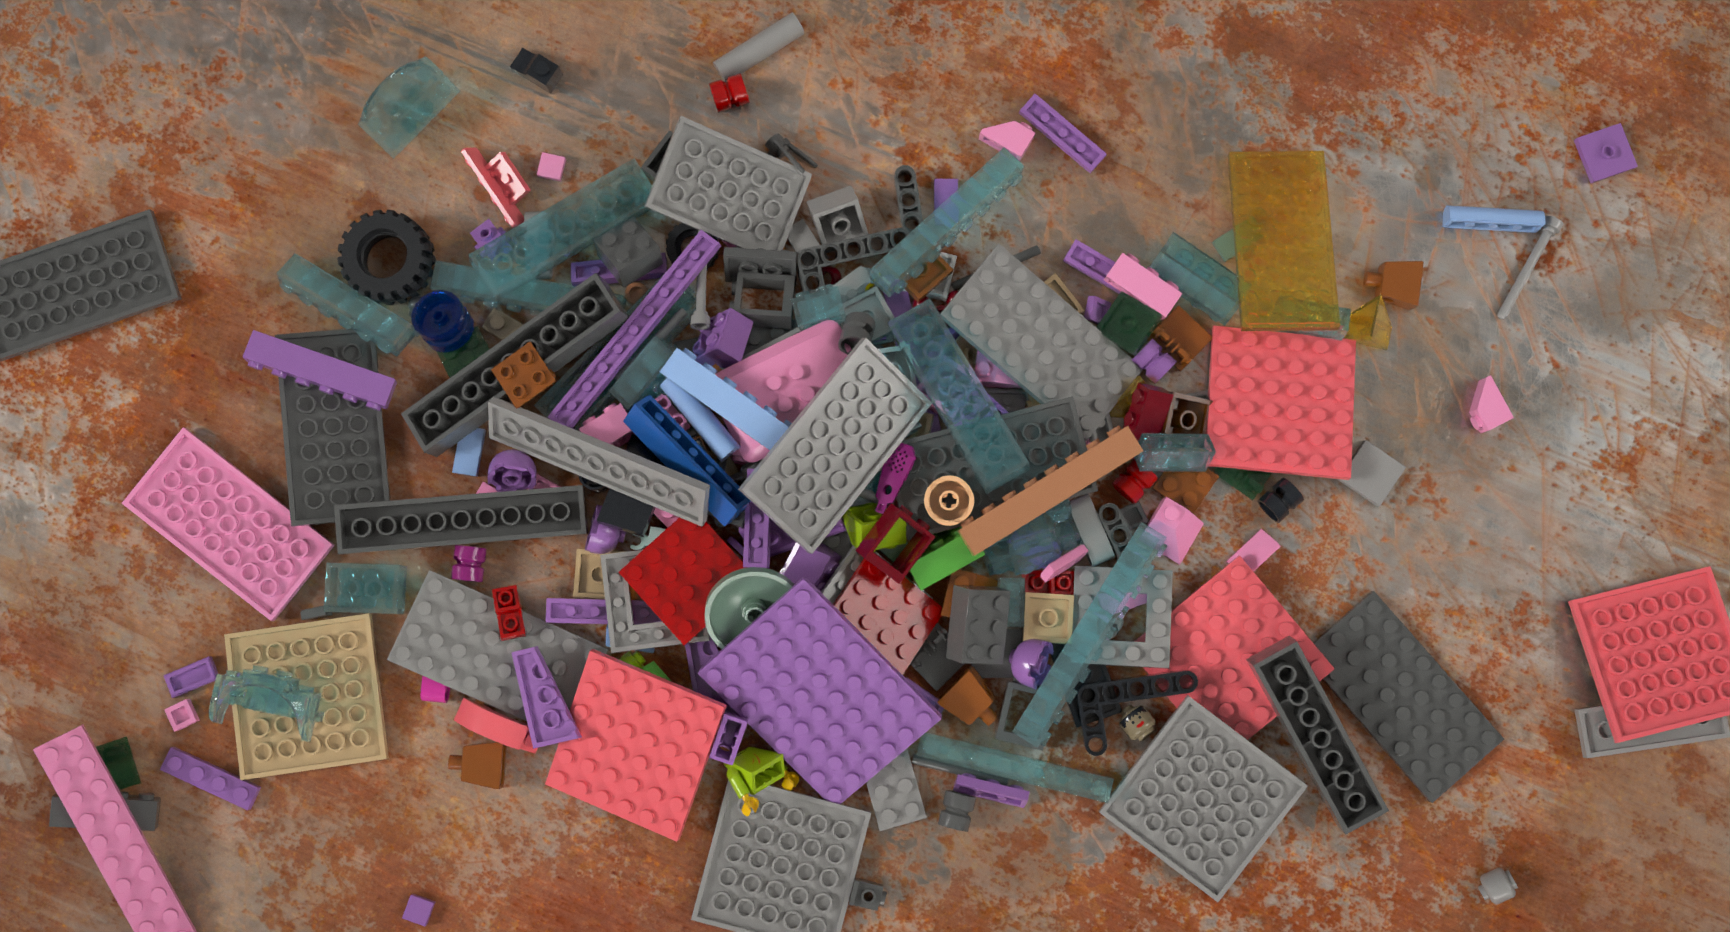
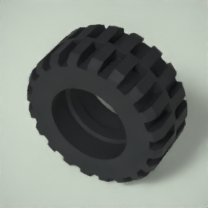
(361, 241)

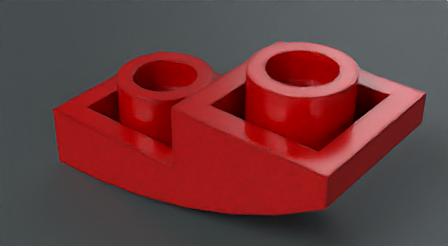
(1059, 584)
(509, 612)

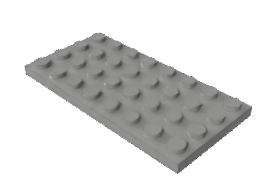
(1039, 339)
(836, 446)
(458, 643)

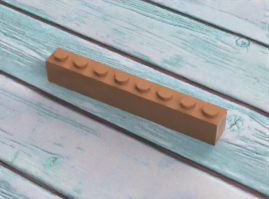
(1050, 490)

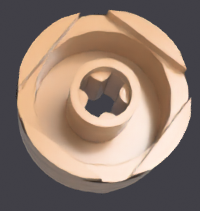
(960, 492)

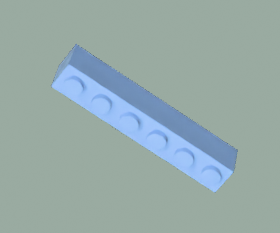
(724, 398)

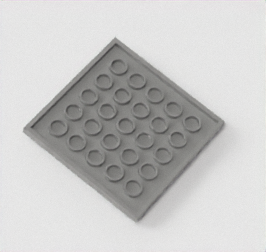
(1203, 798)
(782, 865)

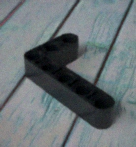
(1124, 695)

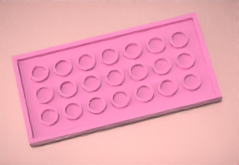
(227, 524)

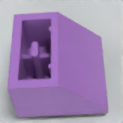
(724, 340)

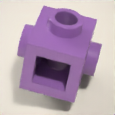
(486, 233)

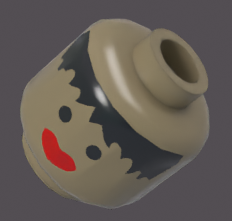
(1137, 722)

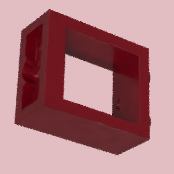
(910, 553)

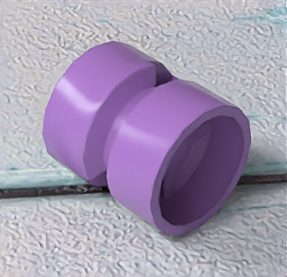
(1154, 361)

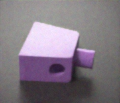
(728, 736)

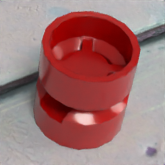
(729, 93)
(1134, 482)

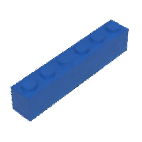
(683, 454)

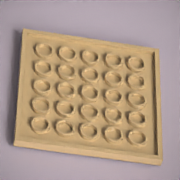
(338, 662)

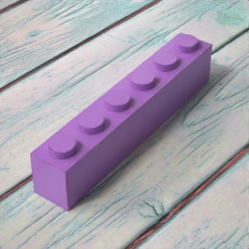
(319, 369)

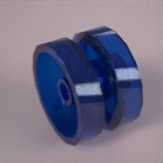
(442, 321)

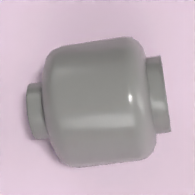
(1497, 885)

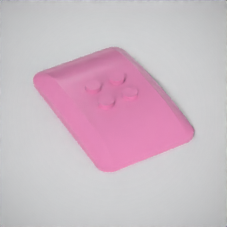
(786, 377)

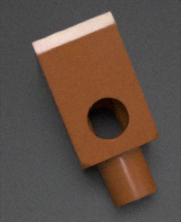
(1397, 282)
(969, 698)
(481, 764)

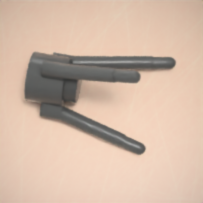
(780, 147)

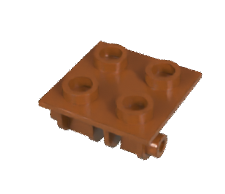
(1180, 337)
(524, 375)

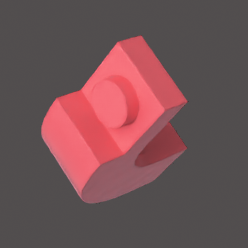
(494, 725)

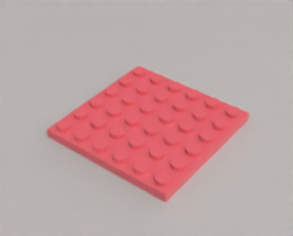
(1281, 402)
(1215, 635)
(1658, 653)
(638, 745)

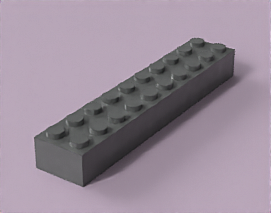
(558, 336)
(460, 519)

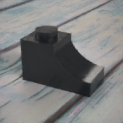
(537, 70)

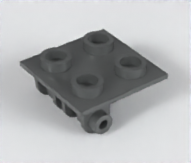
(932, 659)

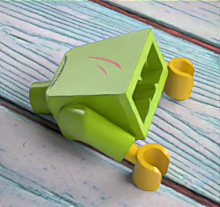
(756, 770)

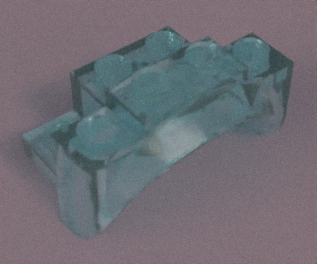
(406, 104)
(1034, 543)
(269, 694)

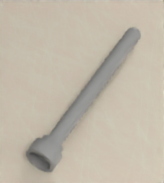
(1551, 227)
(700, 318)

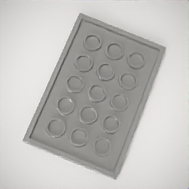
(727, 188)

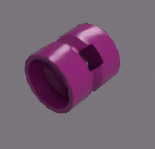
(468, 563)

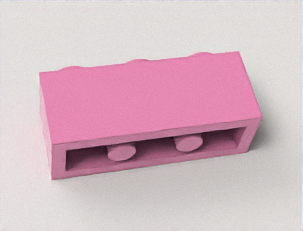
(1143, 284)

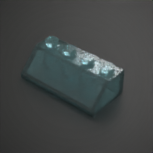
(1199, 278)

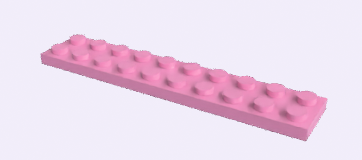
(112, 833)

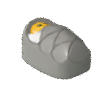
(855, 283)

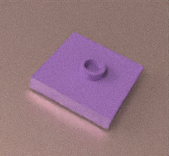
(1605, 153)

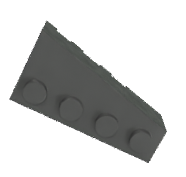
(143, 807)

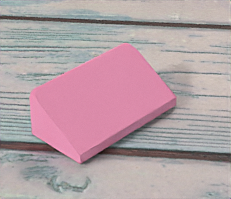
(1256, 550)

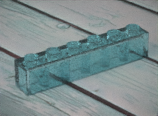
(346, 305)

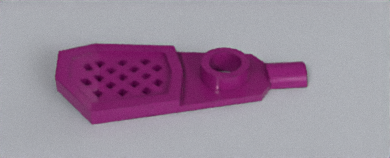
(892, 477)

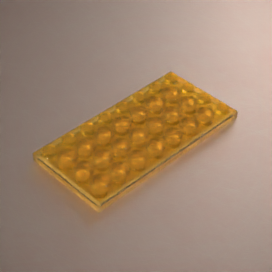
(1283, 241)

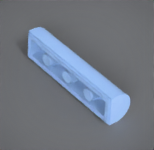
(1493, 219)
(702, 420)

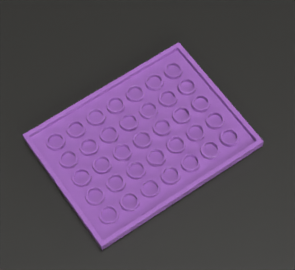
(819, 692)

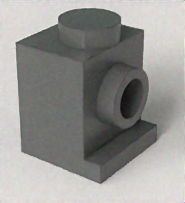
(862, 886)

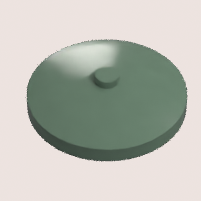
(740, 600)

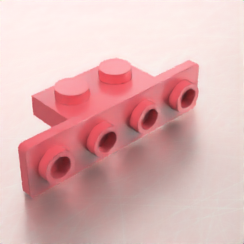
(501, 182)

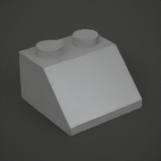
(837, 216)

